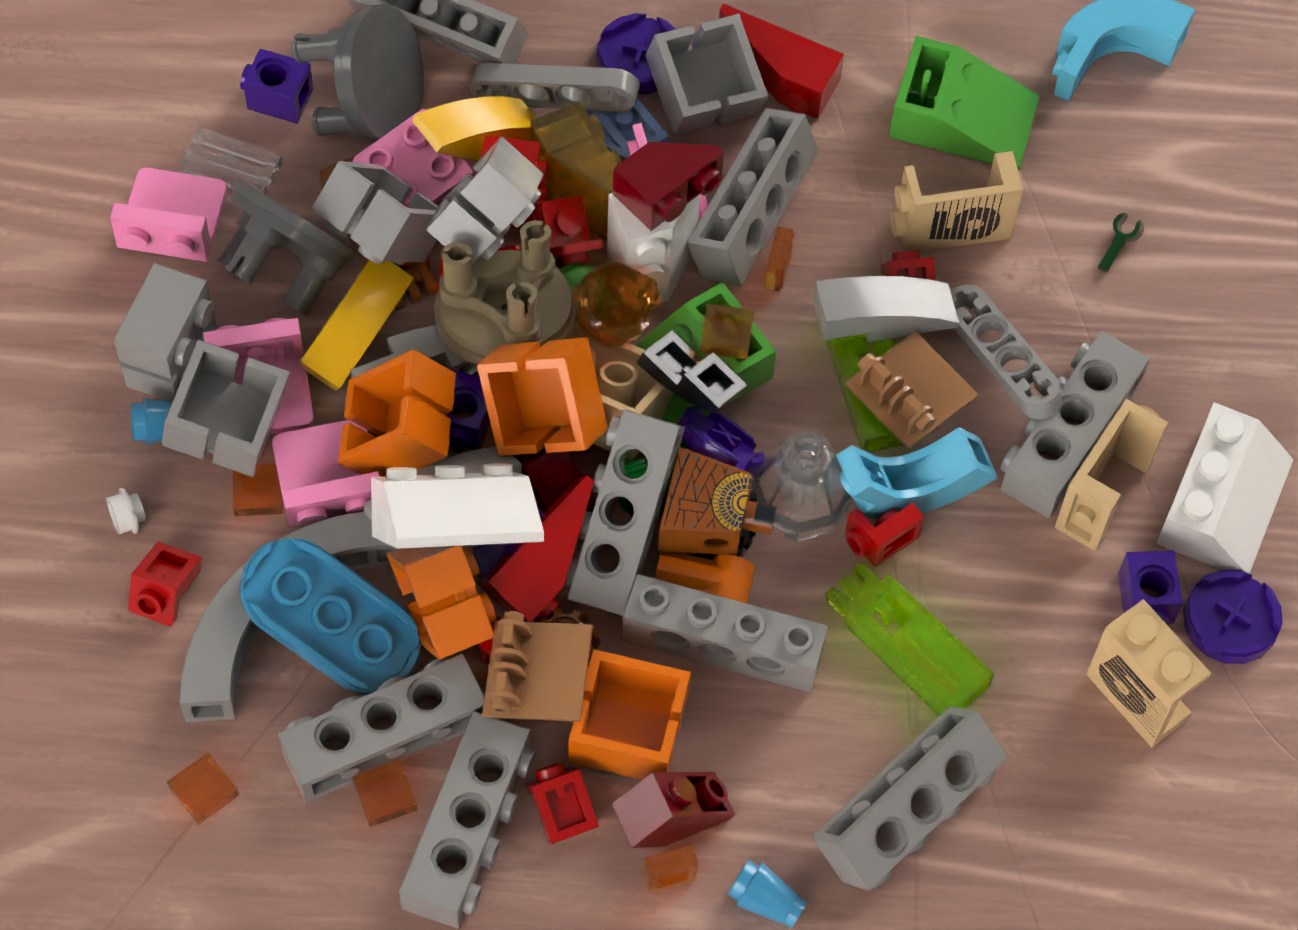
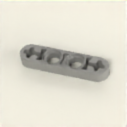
(600, 87)
(1006, 348)

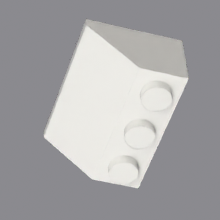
(655, 253)
(1227, 492)
(454, 507)

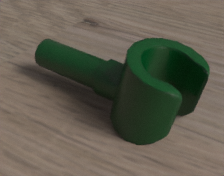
(1119, 241)

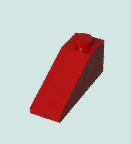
(791, 66)
(536, 571)

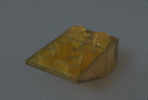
(577, 161)

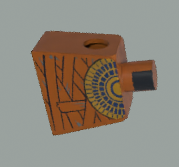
(710, 507)

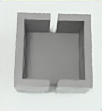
(709, 80)
(485, 205)
(370, 207)
(163, 331)
(223, 416)

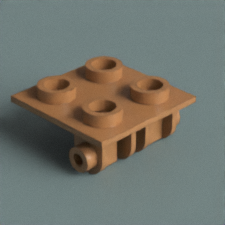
(910, 389)
(537, 670)

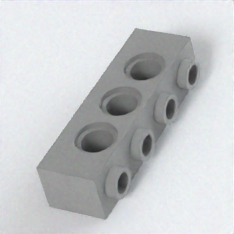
(462, 27)
(753, 197)
(660, 444)
(1044, 482)
(723, 633)
(414, 731)
(485, 745)
(885, 802)

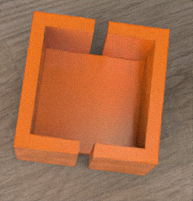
(536, 391)
(404, 406)
(446, 602)
(632, 714)

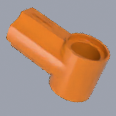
(723, 576)

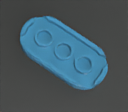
(329, 615)

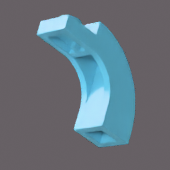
(1112, 26)
(926, 477)

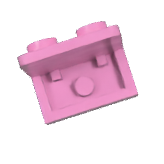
(416, 162)
(170, 214)
(280, 345)
(313, 480)

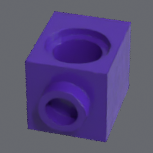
(279, 101)
(468, 397)
(1154, 571)

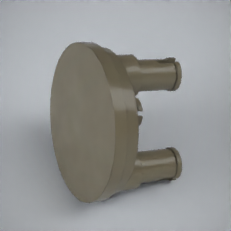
(503, 299)

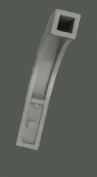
(227, 632)

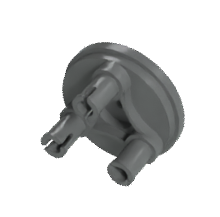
(374, 72)
(270, 225)

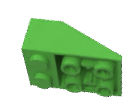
(961, 104)
(688, 325)

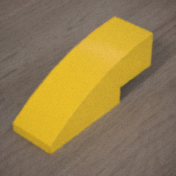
(462, 125)
(355, 322)

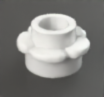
(125, 511)

